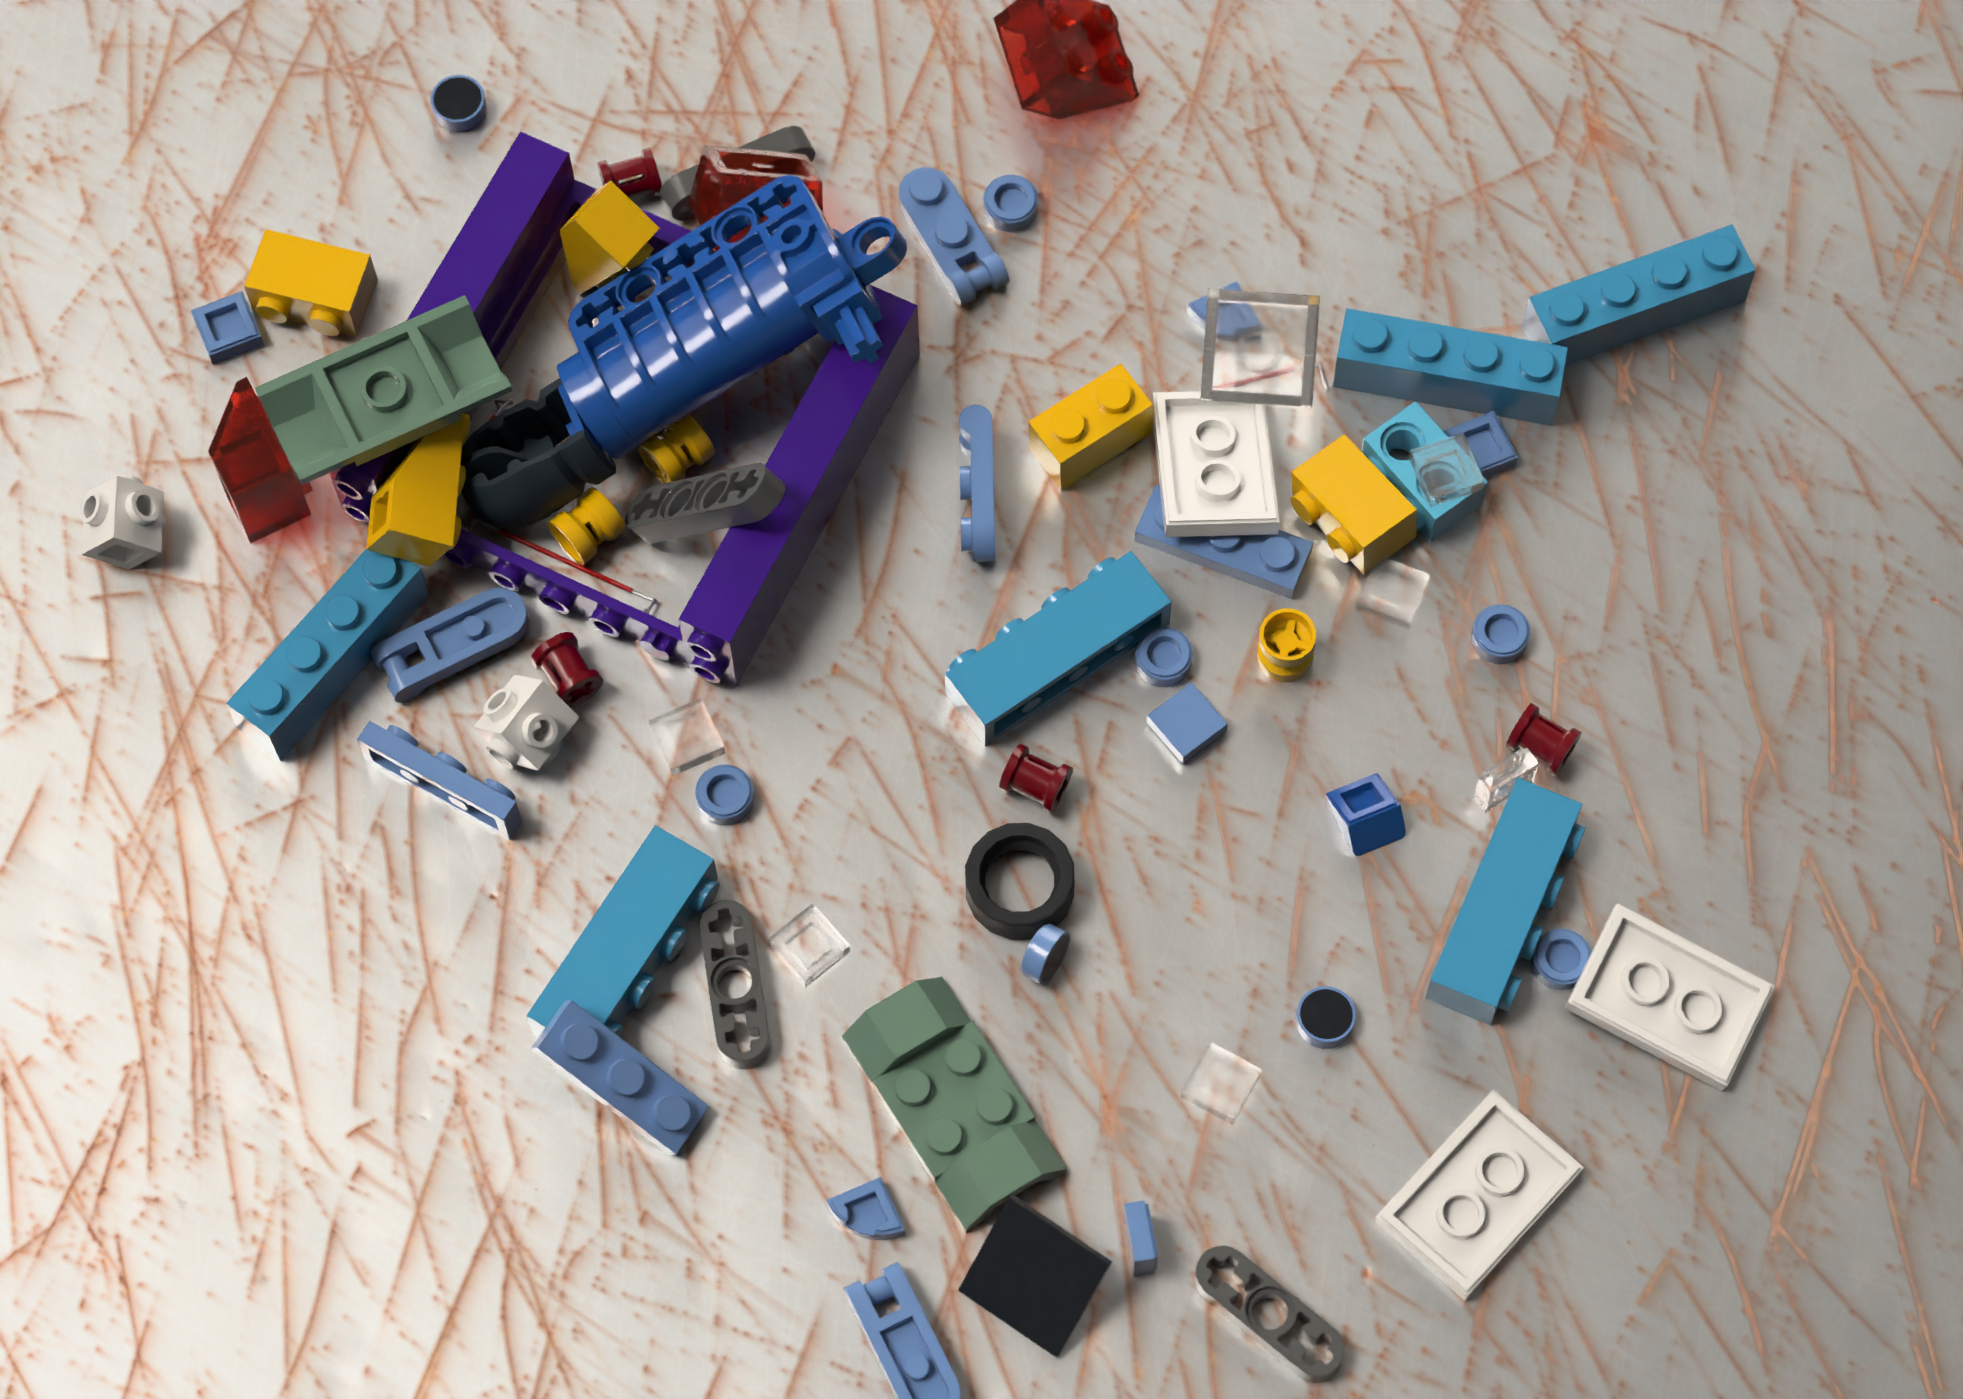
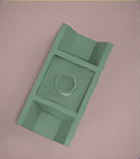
(382, 391)
(951, 1099)

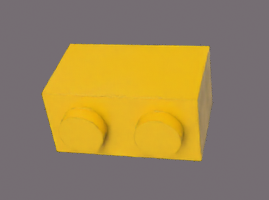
(310, 283)
(1090, 426)
(1352, 505)

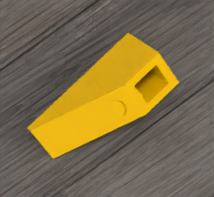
(605, 238)
(417, 501)

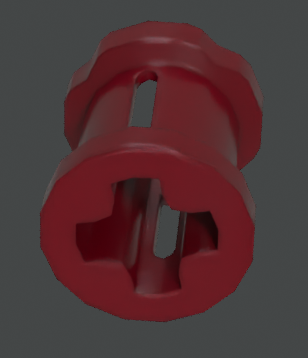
(643, 164)
(567, 669)
(1543, 739)
(1035, 778)

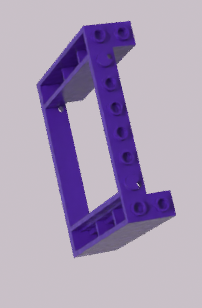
(504, 269)

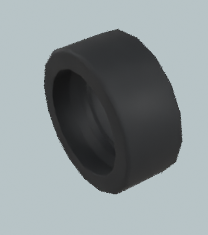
(1013, 838)

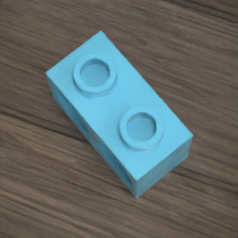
(1409, 431)

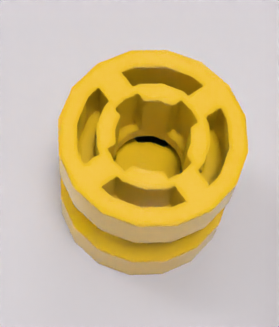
(676, 450)
(587, 526)
(1288, 632)

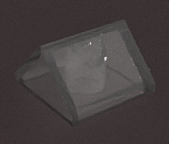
(1260, 348)

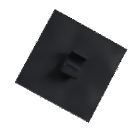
(1034, 1275)

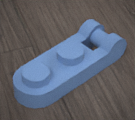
(949, 234)
(978, 483)
(451, 641)
(903, 1338)

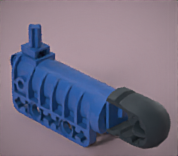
(680, 345)

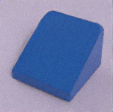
(1367, 814)

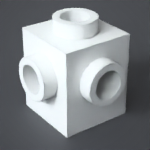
(122, 522)
(525, 723)

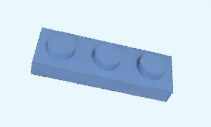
(1261, 560)
(441, 778)
(620, 1077)

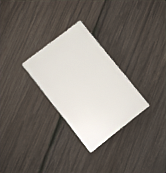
(1213, 467)
(1669, 997)
(1479, 1195)

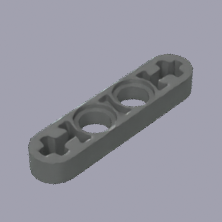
(705, 503)

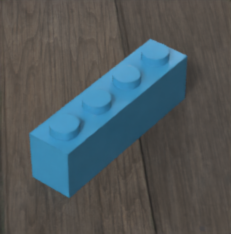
(1642, 295)
(1449, 366)
(1056, 647)
(326, 651)
(1504, 902)
(632, 933)

